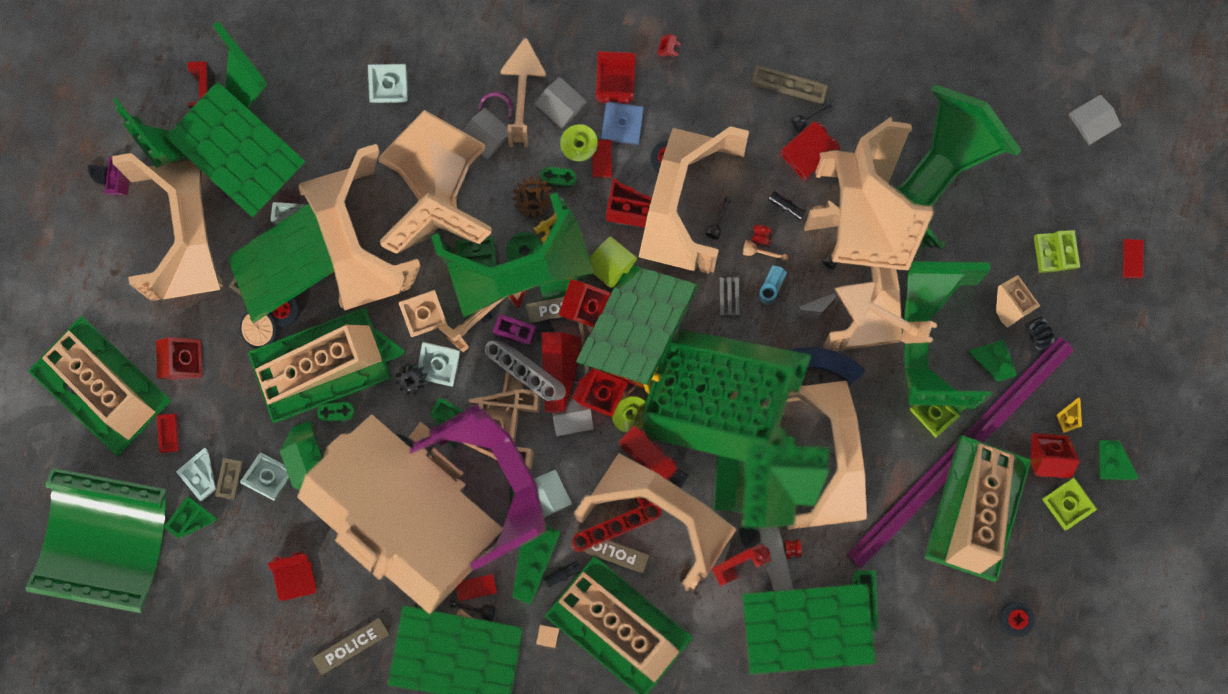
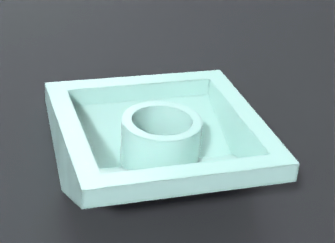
(388, 83)
(439, 363)
(266, 476)
(551, 493)

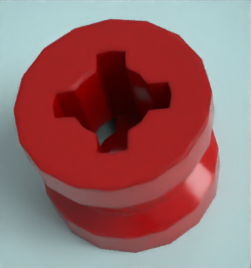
(761, 234)
(792, 548)

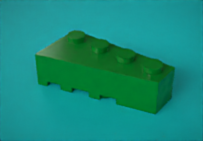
(533, 563)

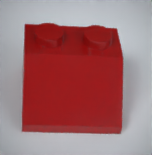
(583, 303)
(178, 358)
(600, 392)
(1053, 455)

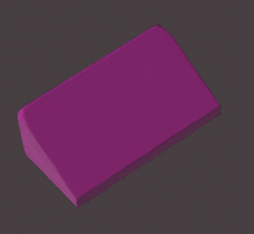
(116, 181)

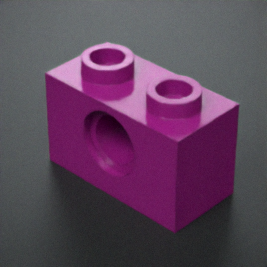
(514, 330)

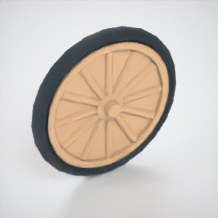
(259, 333)

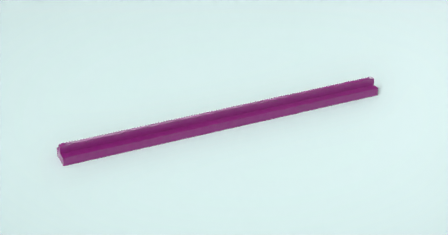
(980, 431)

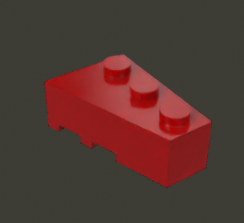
(627, 205)
(647, 454)

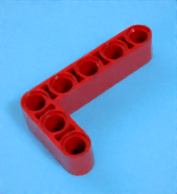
(623, 520)

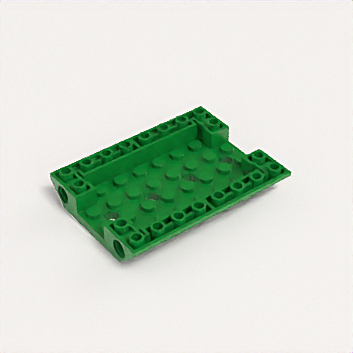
(710, 418)

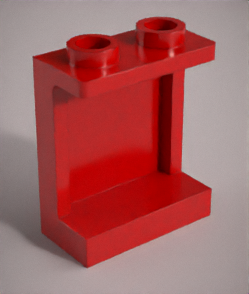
(204, 73)
(615, 77)
(805, 149)
(726, 572)

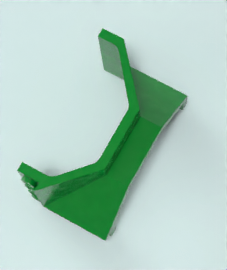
(241, 81)
(962, 137)
(559, 258)
(926, 292)
(770, 482)

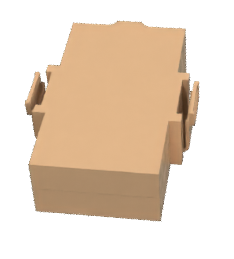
(399, 511)

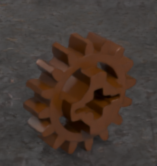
(527, 203)

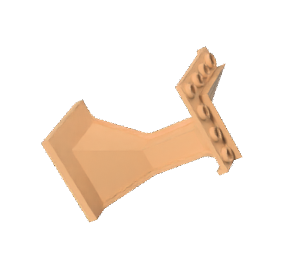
(433, 164)
(875, 219)
(664, 234)
(189, 263)
(358, 273)
(885, 294)
(845, 495)
(706, 528)

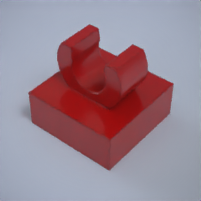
(667, 45)

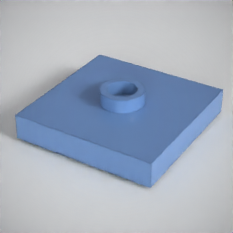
(622, 123)

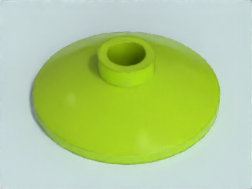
(576, 134)
(626, 421)

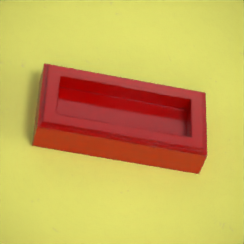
(602, 160)
(1133, 258)
(168, 433)
(476, 587)

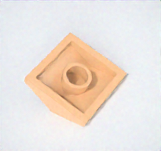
(422, 313)

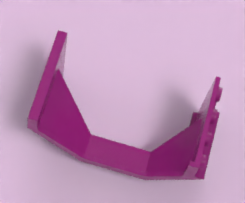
(525, 514)

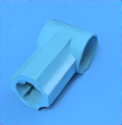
(772, 283)

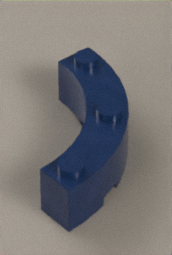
(833, 363)

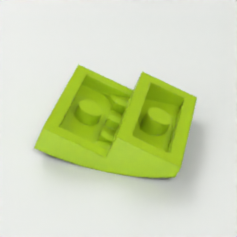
(1056, 251)
(611, 261)

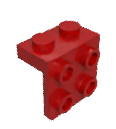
(293, 576)

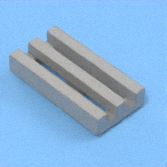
(729, 280)

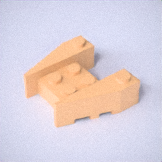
(506, 414)

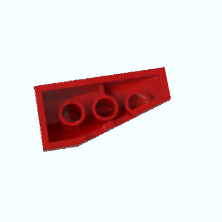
(559, 360)

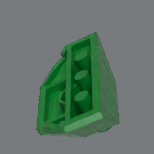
(300, 453)

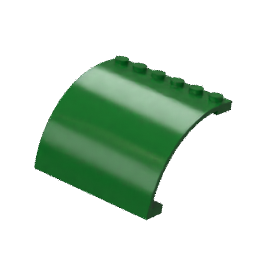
(100, 541)

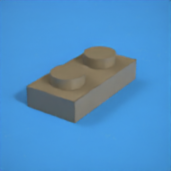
(229, 478)

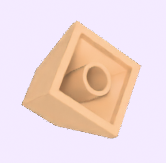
(1014, 301)

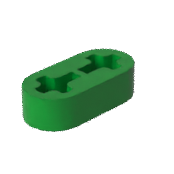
(559, 172)
(336, 416)

